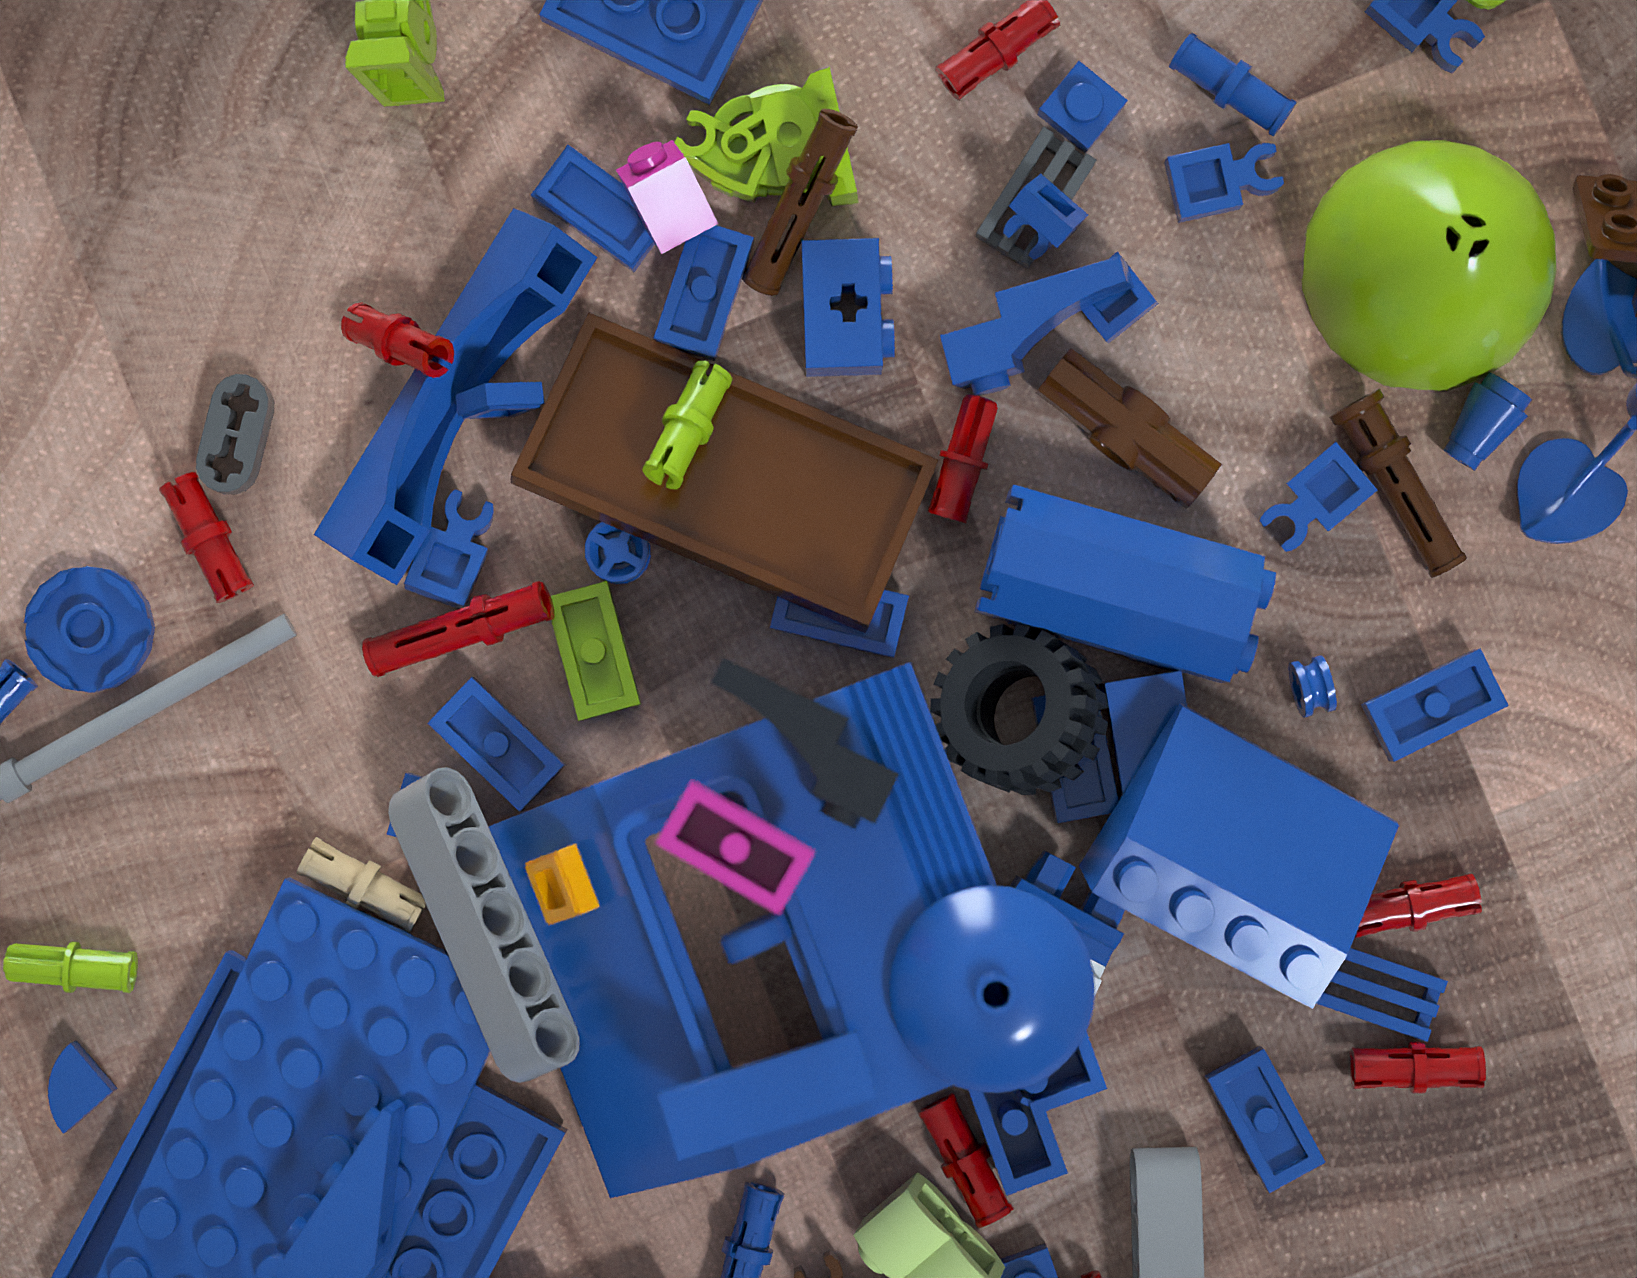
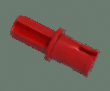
(964, 458)

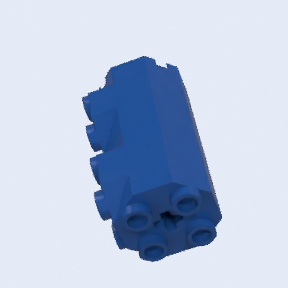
(1125, 586)

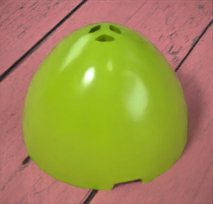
(1395, 291)

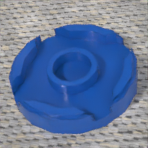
(88, 629)

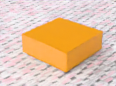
(561, 884)

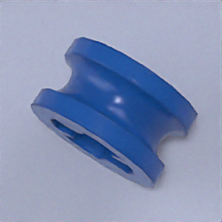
(1312, 686)

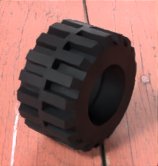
(975, 688)

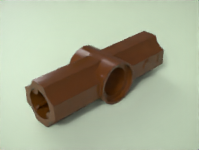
(1129, 428)

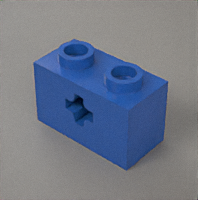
(836, 269)

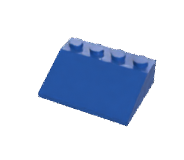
(1241, 856)

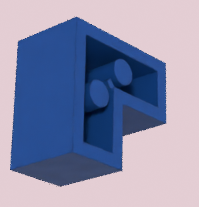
(1018, 1123)

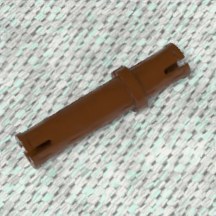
(828, 140)

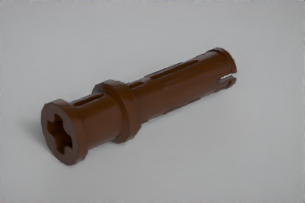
(1380, 447)

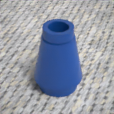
(1486, 420)

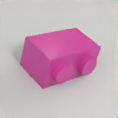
(735, 847)

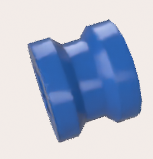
(609, 546)

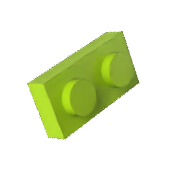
(594, 651)

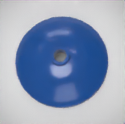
(981, 939)

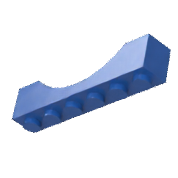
(392, 489)

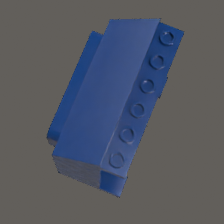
(628, 966)

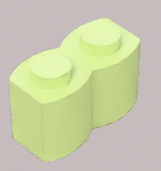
(923, 1237)

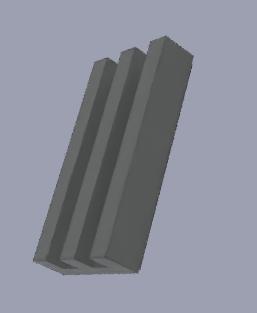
(1063, 153)

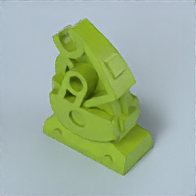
(395, 51)
(756, 152)

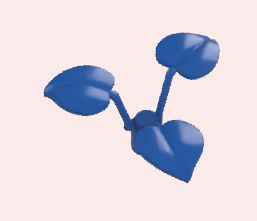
(1561, 485)

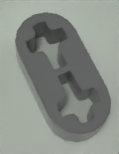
(220, 430)

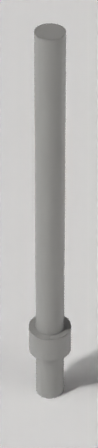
(18, 775)

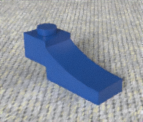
(994, 350)

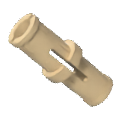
(362, 884)

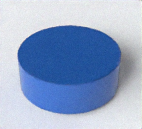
(755, 936)

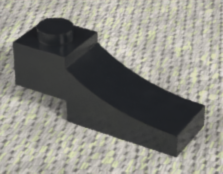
(846, 781)

